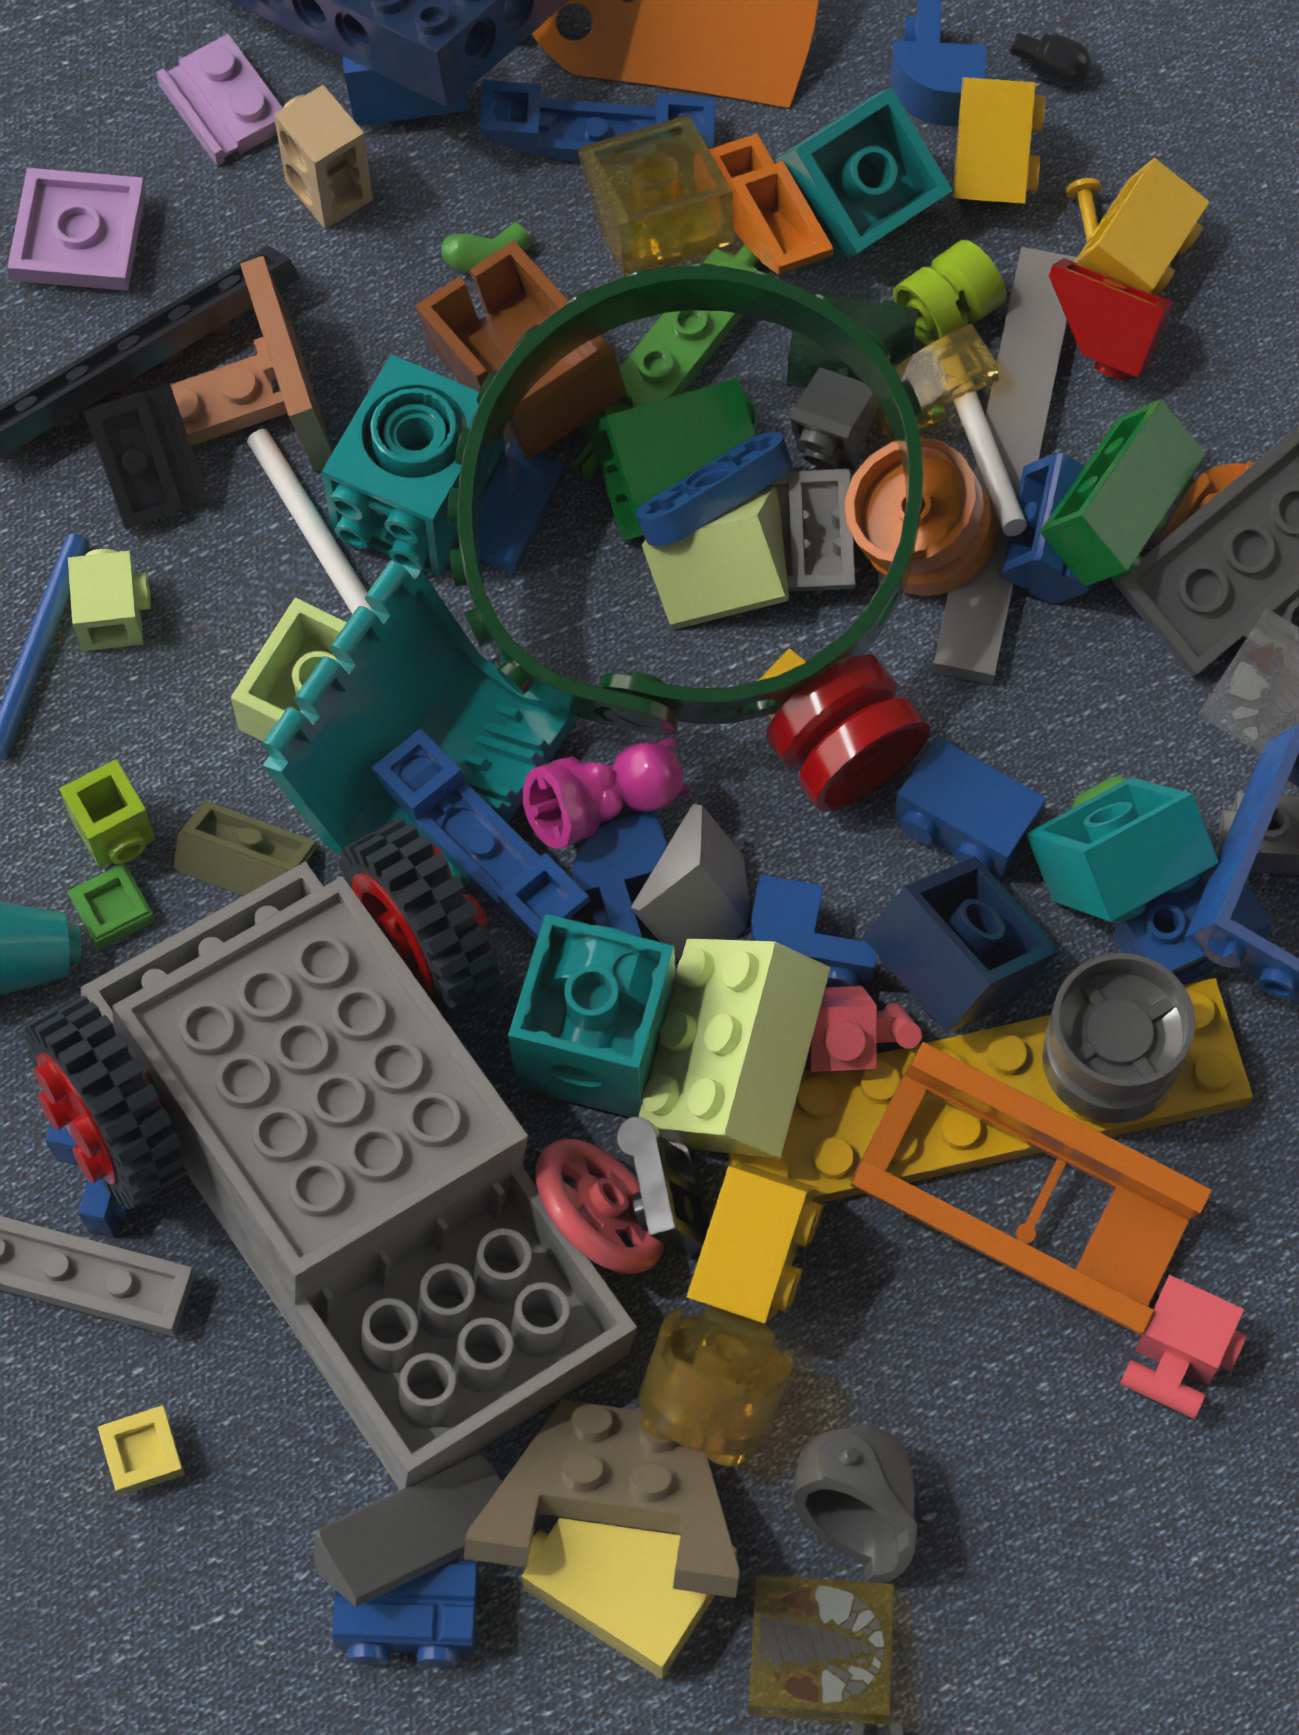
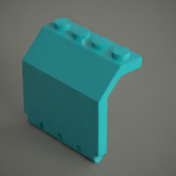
(398, 673)

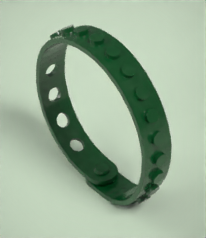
(639, 699)

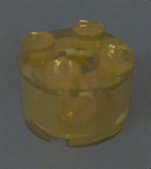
(713, 1383)

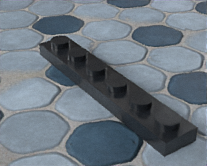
(149, 343)

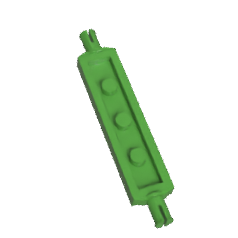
(669, 356)

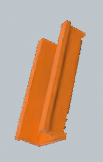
(1133, 1232)

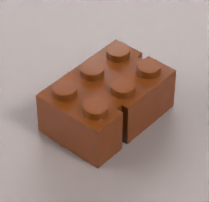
(514, 300)

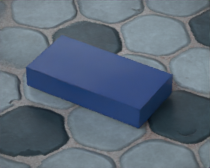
(516, 506)

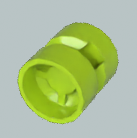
(954, 291)

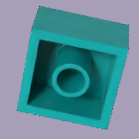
(866, 173)
(1123, 849)

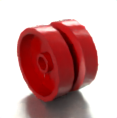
(847, 732)

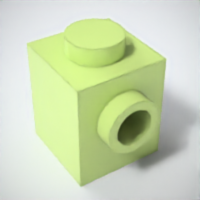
(107, 599)

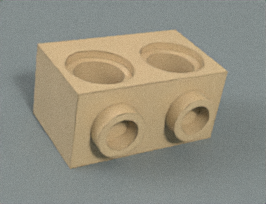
(323, 156)

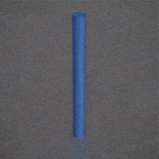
(38, 643)

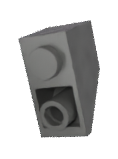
(833, 419)

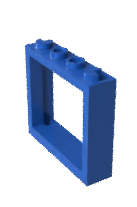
(1211, 925)

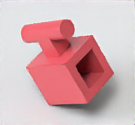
(851, 1027)
(1187, 1336)

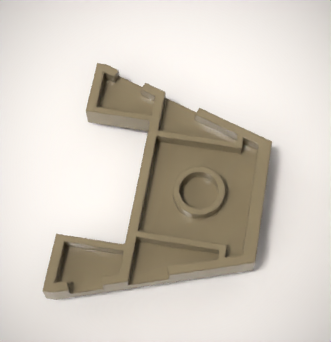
(608, 1470)

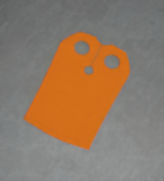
(692, 45)

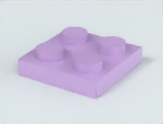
(77, 229)

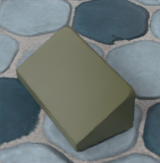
(238, 849)

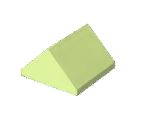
(724, 565)

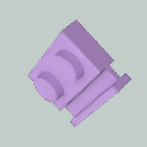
(221, 99)

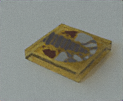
(821, 1649)

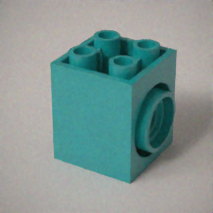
(397, 466)
(591, 1015)

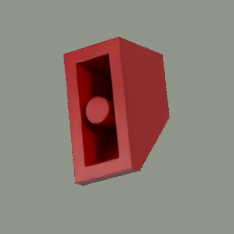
(1110, 318)

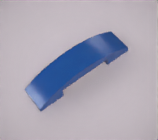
(556, 128)
(475, 836)

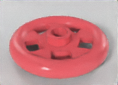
(596, 1205)

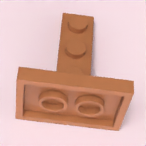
(243, 390)

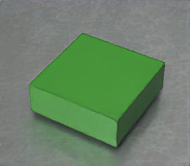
(111, 906)

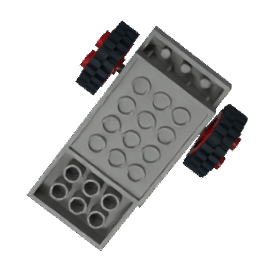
(344, 1143)

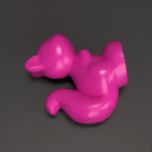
(573, 798)

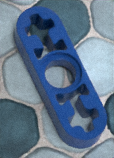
(714, 489)

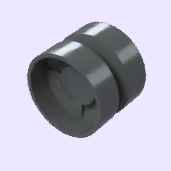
(1117, 1037)

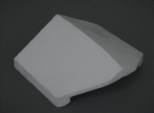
(815, 530)
(696, 886)

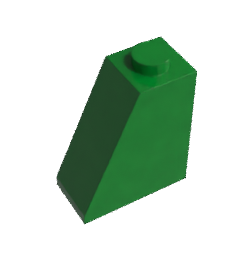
(666, 441)

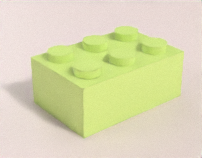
(734, 1046)

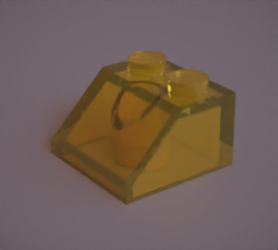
(658, 195)

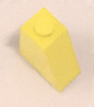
(616, 1588)

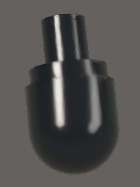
(1054, 58)

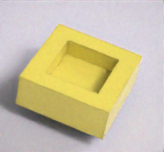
(141, 1450)

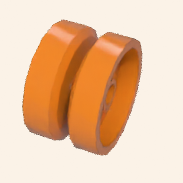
(955, 520)

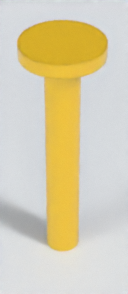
(1084, 191)

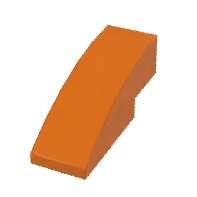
(770, 208)

